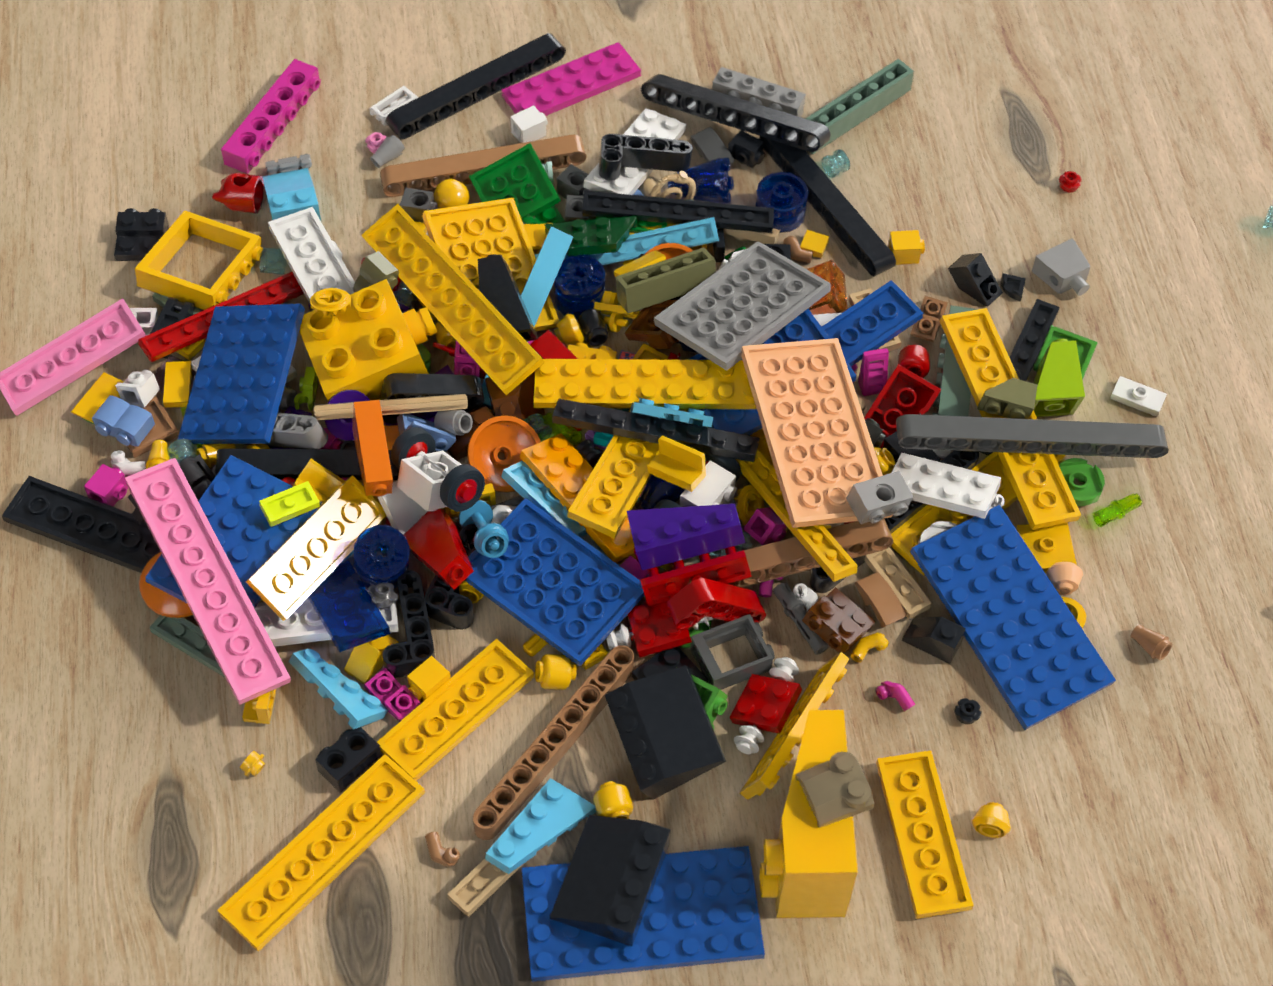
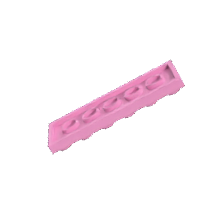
(70, 356)

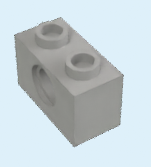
(866, 497)

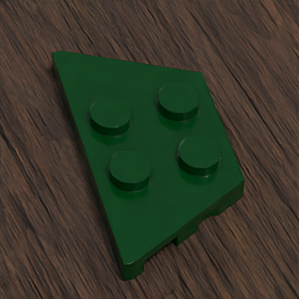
(596, 235)

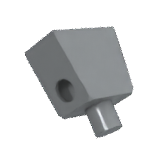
(1063, 268)

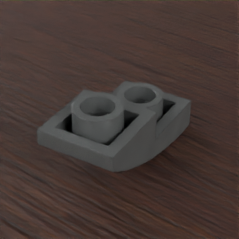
(710, 145)

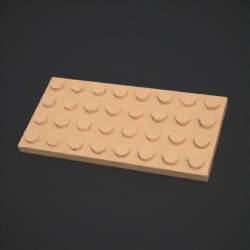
(811, 427)

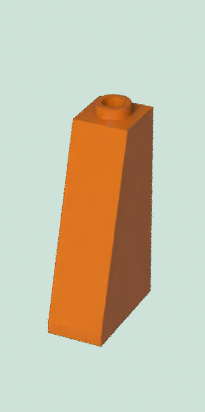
(372, 448)

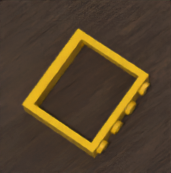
(149, 270)

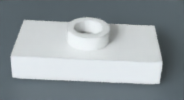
(1138, 396)

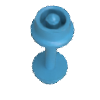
(491, 538)

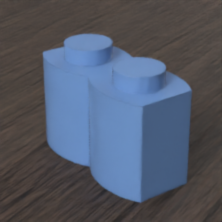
(124, 421)

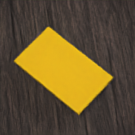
(96, 396)

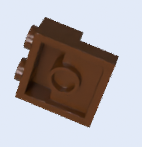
(644, 327)
(838, 621)

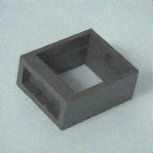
(726, 632)

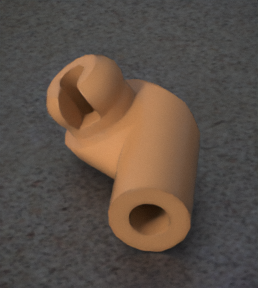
(796, 251)
(439, 854)

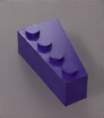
(683, 532)

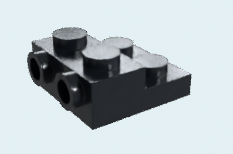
(138, 233)

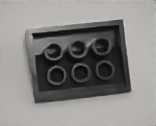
(664, 730)
(611, 877)

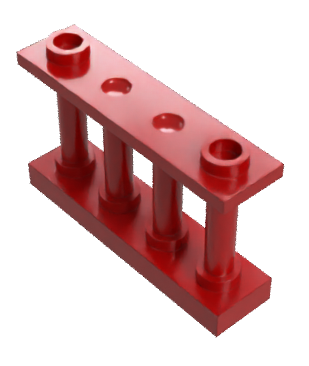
(723, 569)

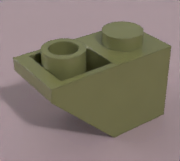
(1010, 399)

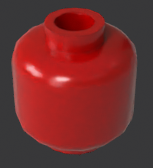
(915, 359)

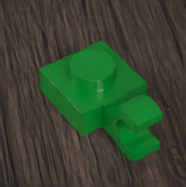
(549, 215)

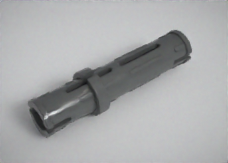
(795, 610)

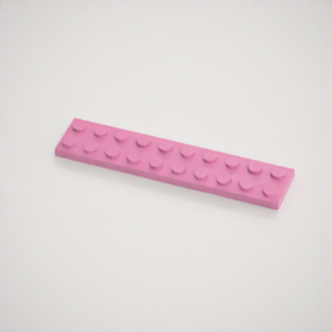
(208, 581)

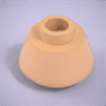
(1065, 577)

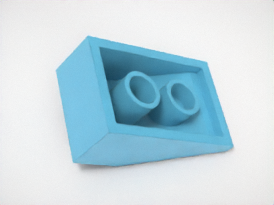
(290, 193)

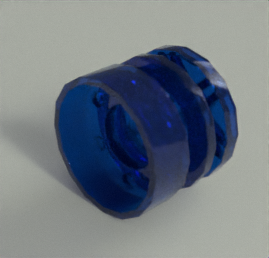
(579, 284)
(374, 568)

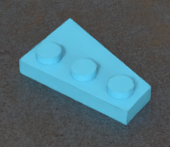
(671, 412)

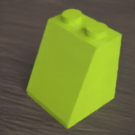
(1059, 380)

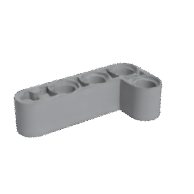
(297, 432)

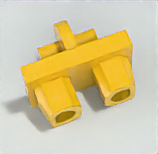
(609, 306)

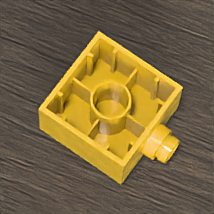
(366, 342)

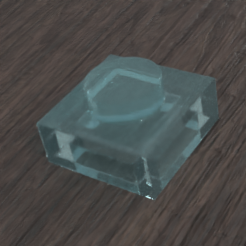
(272, 261)

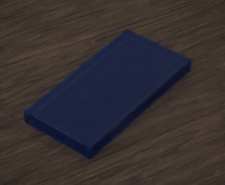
(347, 609)

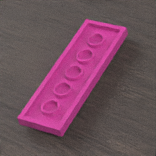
(573, 81)

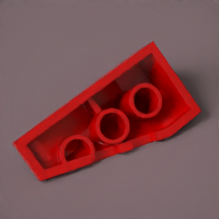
(900, 396)

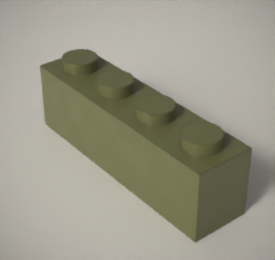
(664, 280)

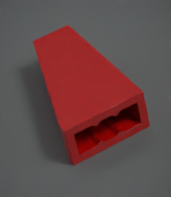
(439, 547)

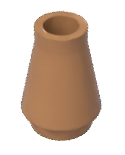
(1152, 642)

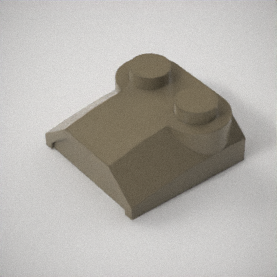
(836, 789)

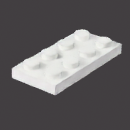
(948, 485)

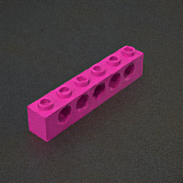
(271, 116)

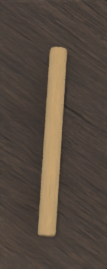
(396, 406)

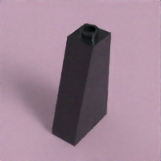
(502, 292)

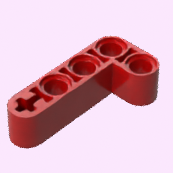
(714, 600)

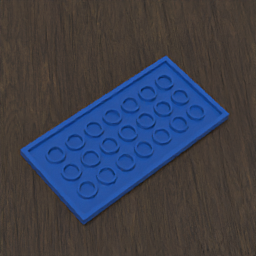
(1012, 617)
(696, 916)

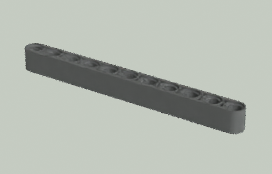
(1031, 436)

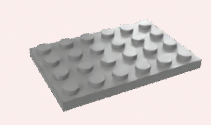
(742, 304)

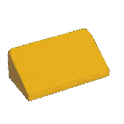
(646, 260)

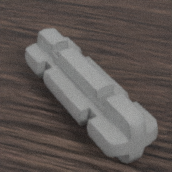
(288, 164)

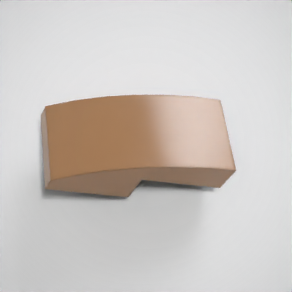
(929, 325)
(881, 597)

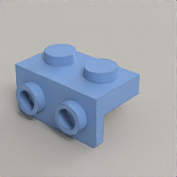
(442, 439)

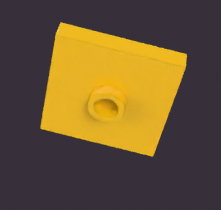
(1049, 544)

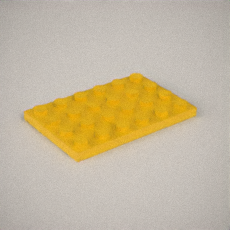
(482, 230)

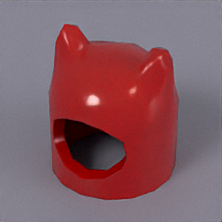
(241, 192)

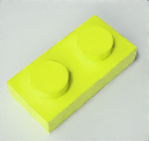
(289, 503)

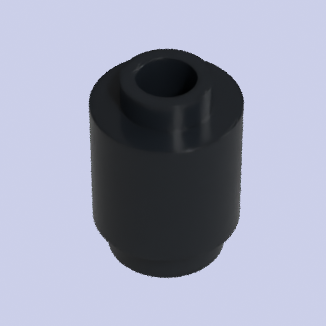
(593, 327)

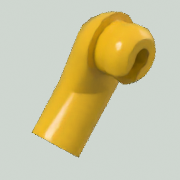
(866, 643)

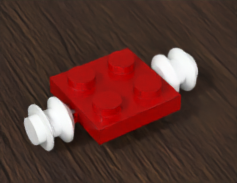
(652, 630)
(765, 704)

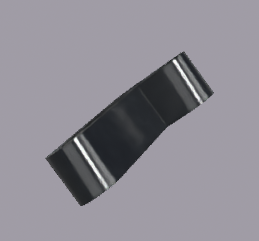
(642, 153)
(426, 385)
(451, 599)
(413, 621)

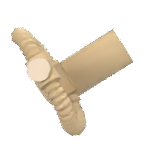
(652, 189)

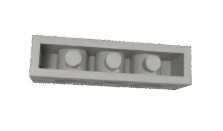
(759, 91)

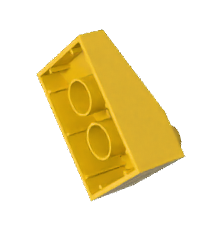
(809, 866)

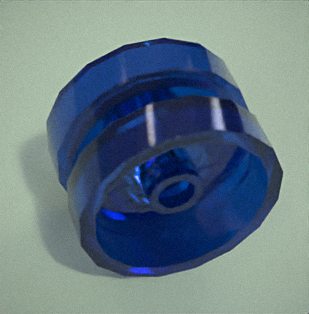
(787, 196)

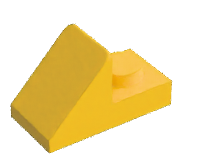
(368, 659)

